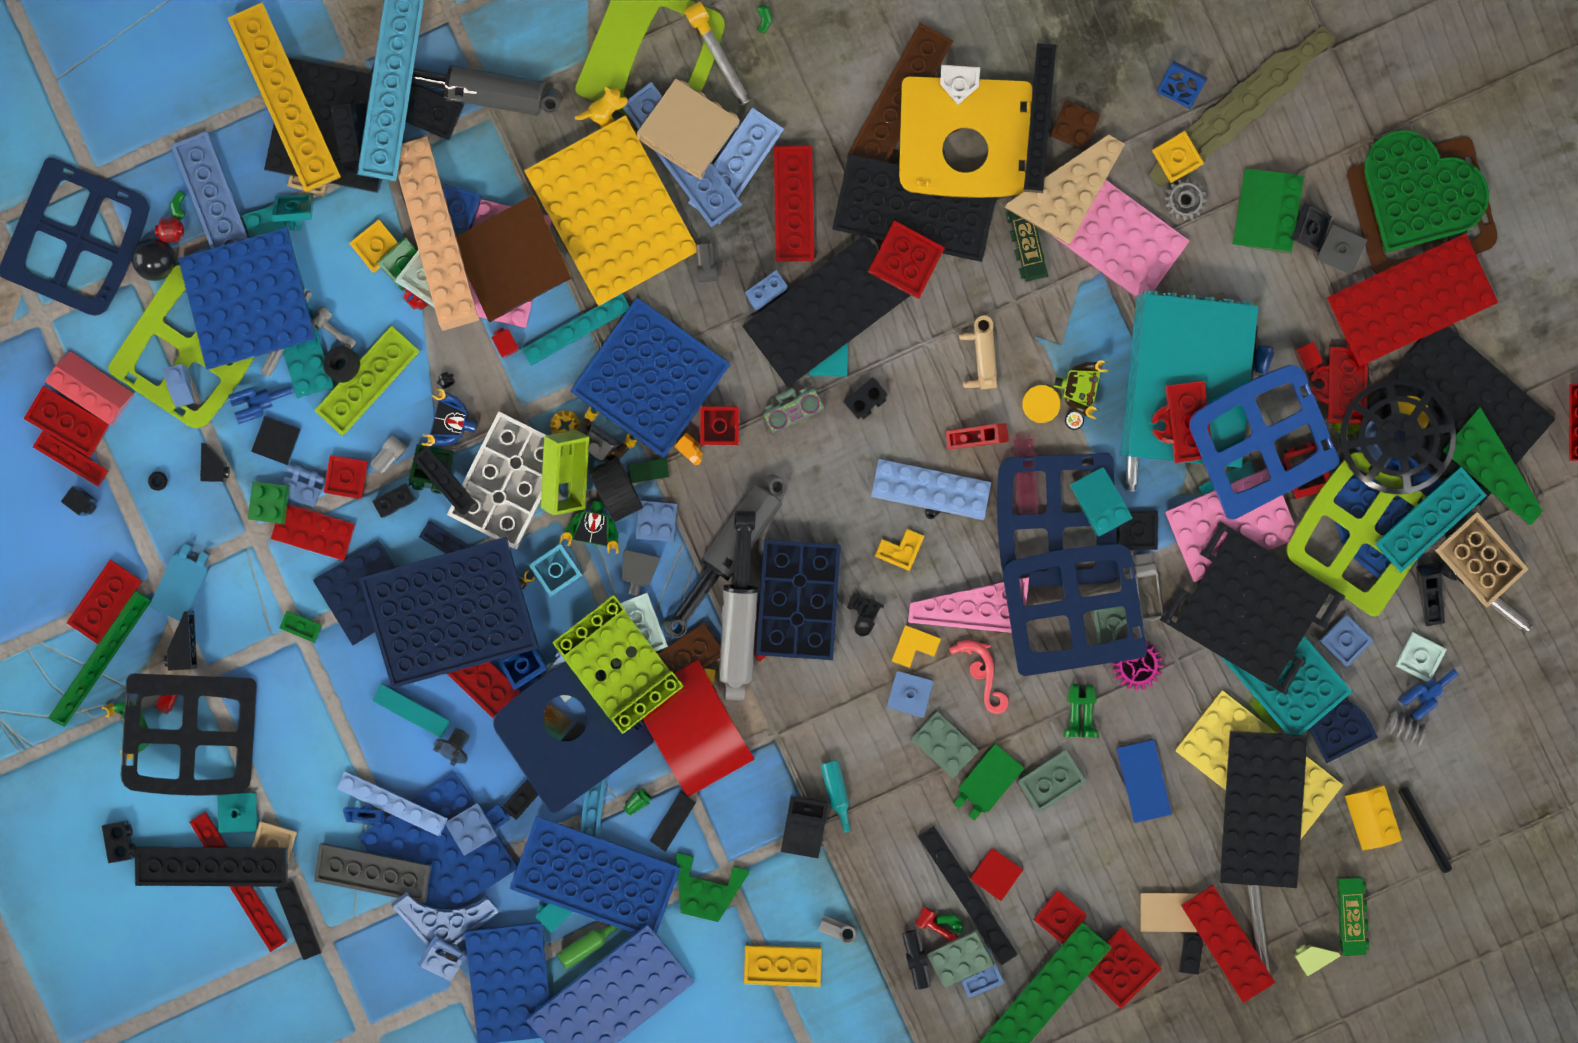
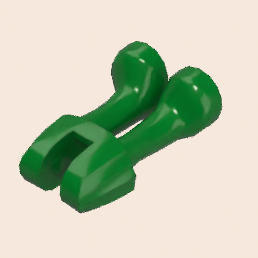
(1073, 698)

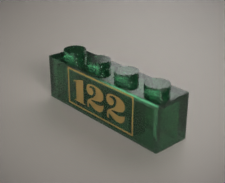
(1028, 249)

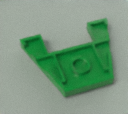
(704, 897)

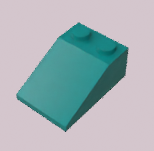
(1100, 502)

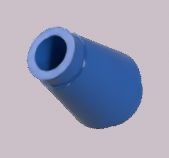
(1263, 358)

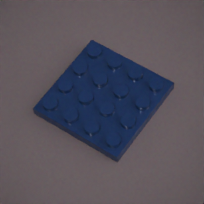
(344, 591)

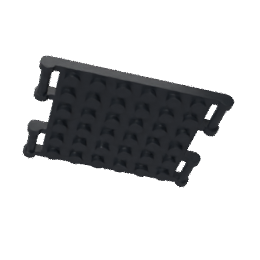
(1252, 608)

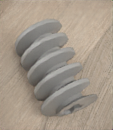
(1406, 728)

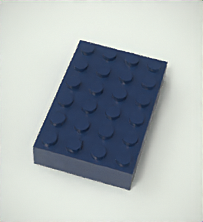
(798, 600)

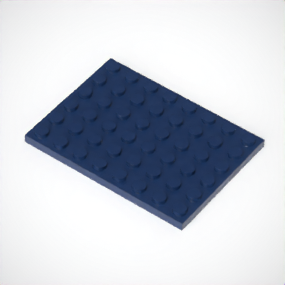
(449, 612)

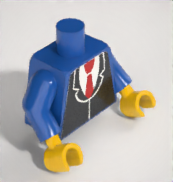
(449, 421)

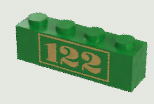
(1351, 916)

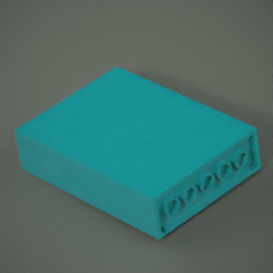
(1186, 343)

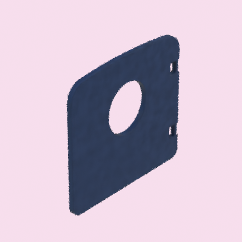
(568, 768)

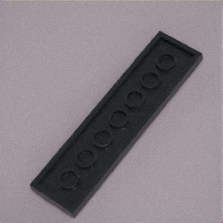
(211, 866)

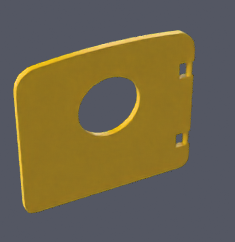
(991, 110)

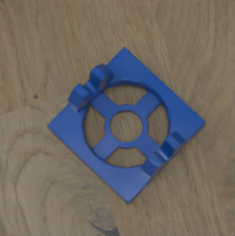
(1165, 90)

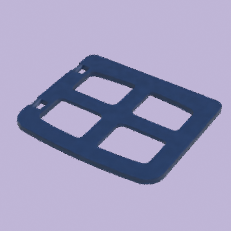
(77, 238)
(1054, 518)
(1073, 607)

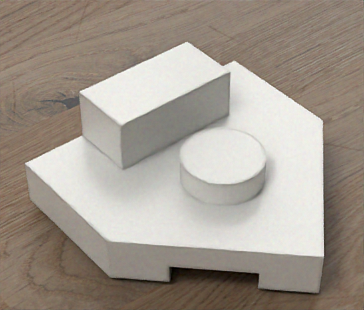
(959, 81)

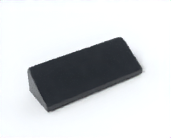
(672, 821)

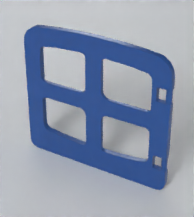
(1263, 439)

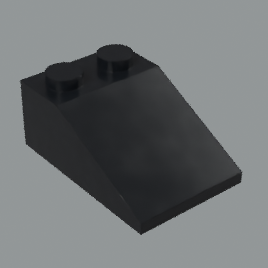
(182, 649)

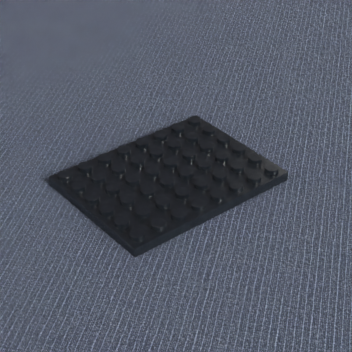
(1464, 384)

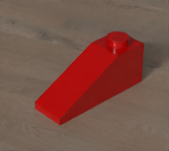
(977, 436)

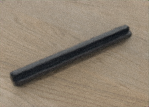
(1425, 830)

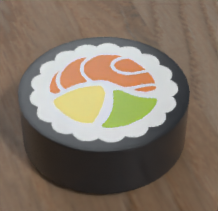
(1074, 420)

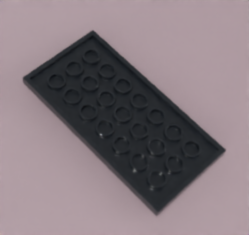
(875, 198)
(823, 312)
(1263, 809)

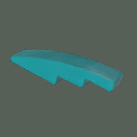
(411, 710)

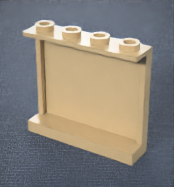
(687, 128)

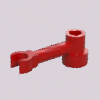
(926, 920)

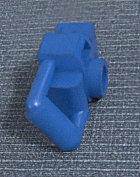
(365, 815)

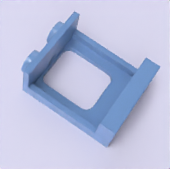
(773, 287)

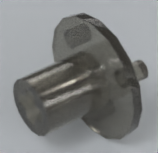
(453, 747)

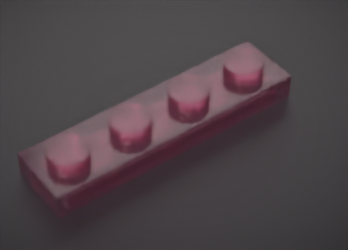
(1026, 480)

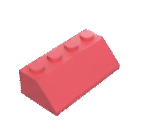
(90, 388)

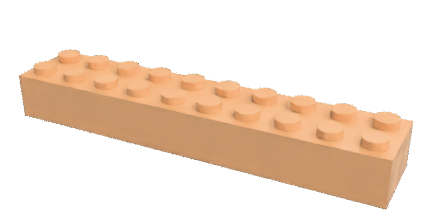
(435, 235)

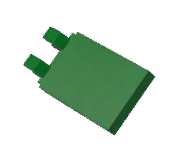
(988, 781)

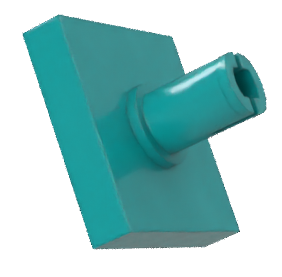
(293, 209)
(237, 812)

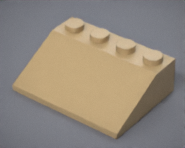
(1481, 559)

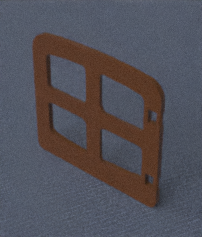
(1455, 148)

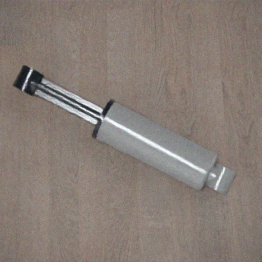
(739, 615)

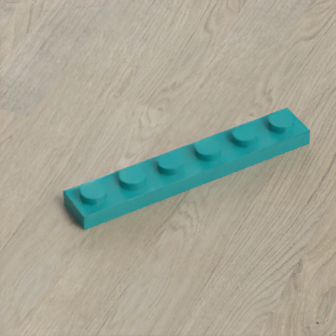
(576, 329)

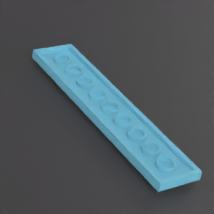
(390, 89)

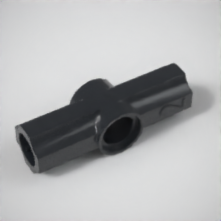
(916, 959)

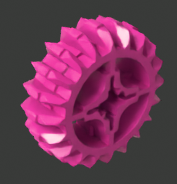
(1131, 680)

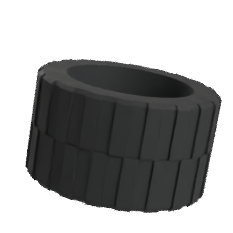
(615, 489)

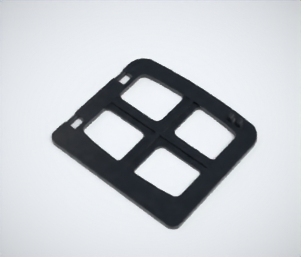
(189, 736)

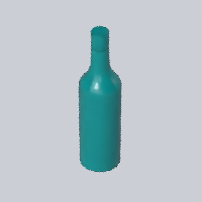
(836, 791)

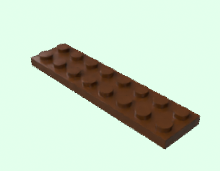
(883, 124)

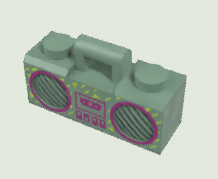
(785, 415)

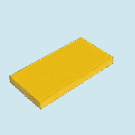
(782, 965)

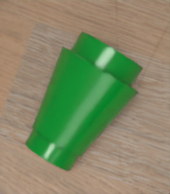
(639, 800)

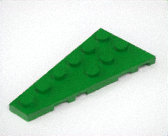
(1488, 462)

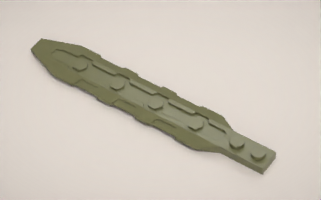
(1250, 98)

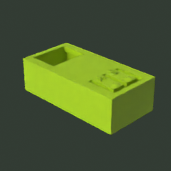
(564, 462)

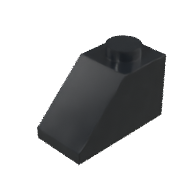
(212, 465)

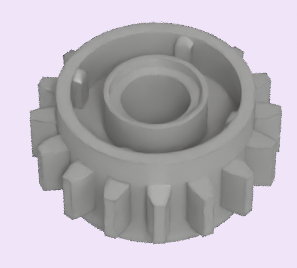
(1192, 192)

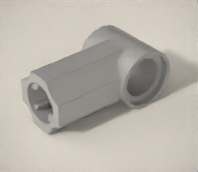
(391, 451)
(835, 929)

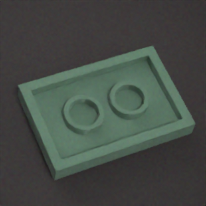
(945, 744)
(1052, 781)
(960, 958)

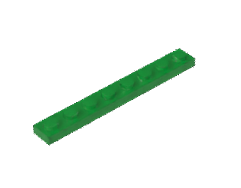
(100, 659)

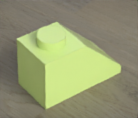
(1314, 958)

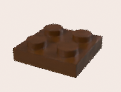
(1075, 125)

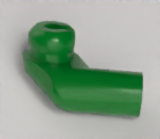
(766, 16)
(175, 206)
(952, 920)

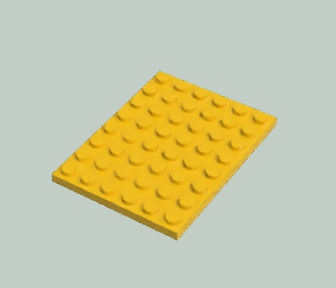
(611, 210)

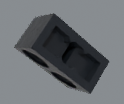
(862, 395)
(394, 500)
(79, 501)
(112, 842)

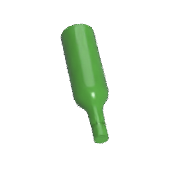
(584, 946)

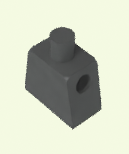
(638, 570)

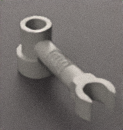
(321, 320)

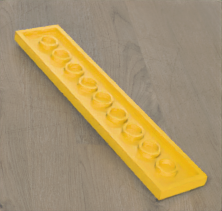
(284, 97)

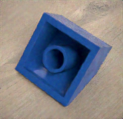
(523, 667)

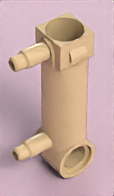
(984, 355)

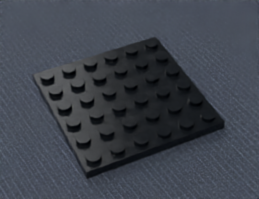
(324, 88)

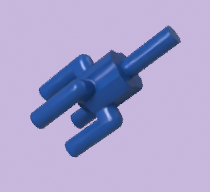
(256, 402)
(1427, 695)

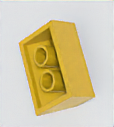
(1373, 817)

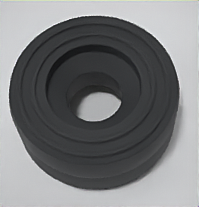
(351, 366)

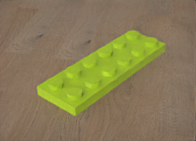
(376, 373)

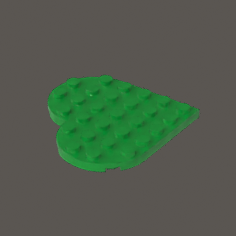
(1419, 193)

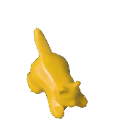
(602, 109)

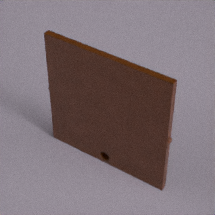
(512, 258)

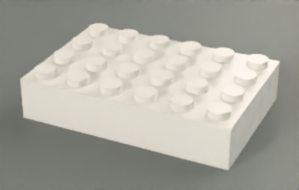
(505, 481)

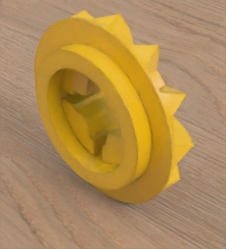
(565, 415)

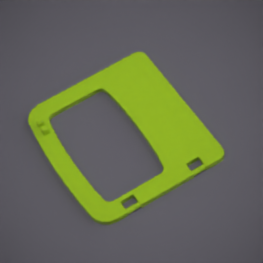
(620, 40)

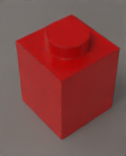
(505, 342)
(1308, 357)

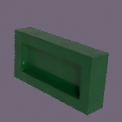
(649, 470)

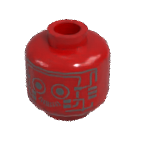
(169, 230)

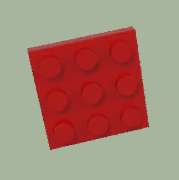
(906, 259)
(1124, 969)

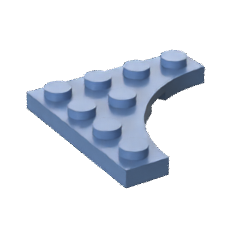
(444, 923)

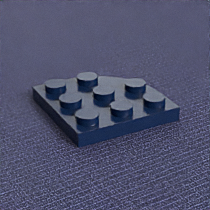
(1342, 731)

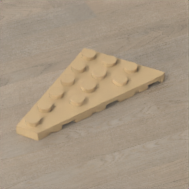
(1069, 191)

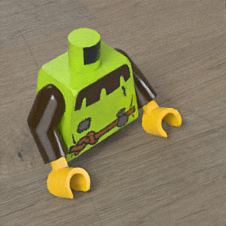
(1081, 387)

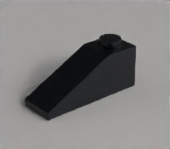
(1431, 593)

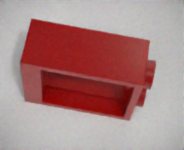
(1296, 493)

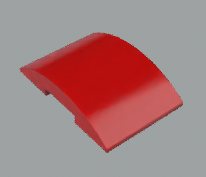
(697, 732)

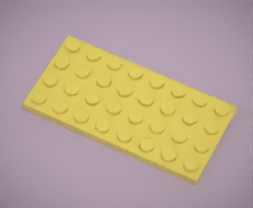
(1208, 747)

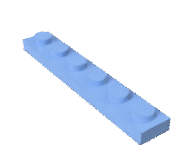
(392, 803)

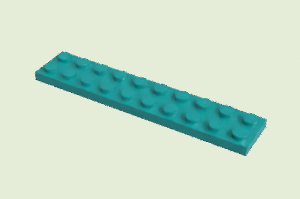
(302, 360)

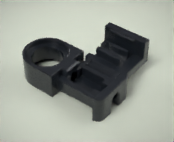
(867, 609)

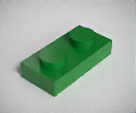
(300, 626)

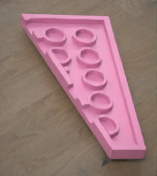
(973, 608)

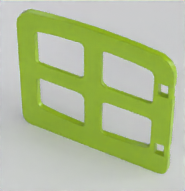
(152, 324)
(1360, 531)

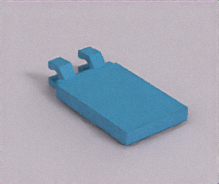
(180, 583)

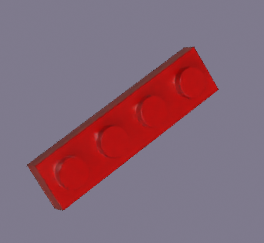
(70, 458)

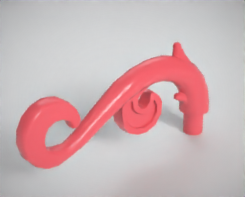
(988, 673)

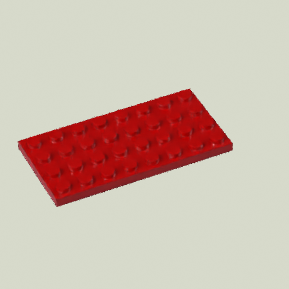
(1412, 300)

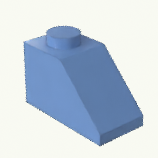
(179, 385)

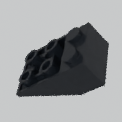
(804, 826)

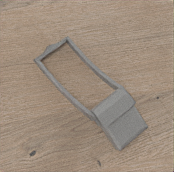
(1146, 567)

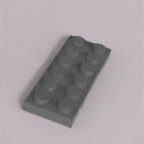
(372, 872)

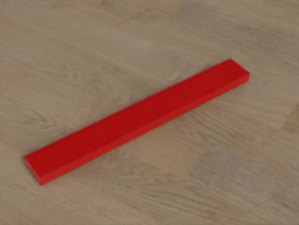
(245, 895)

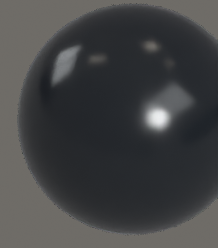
(153, 259)

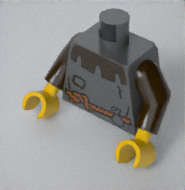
(601, 443)

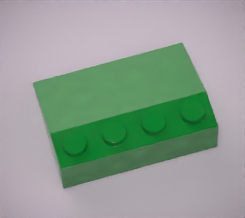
(1268, 210)

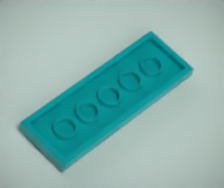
(1430, 519)

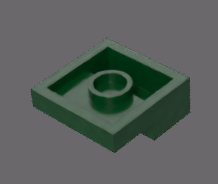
(419, 479)

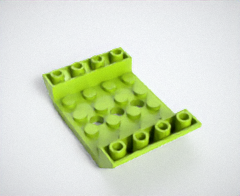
(637, 684)

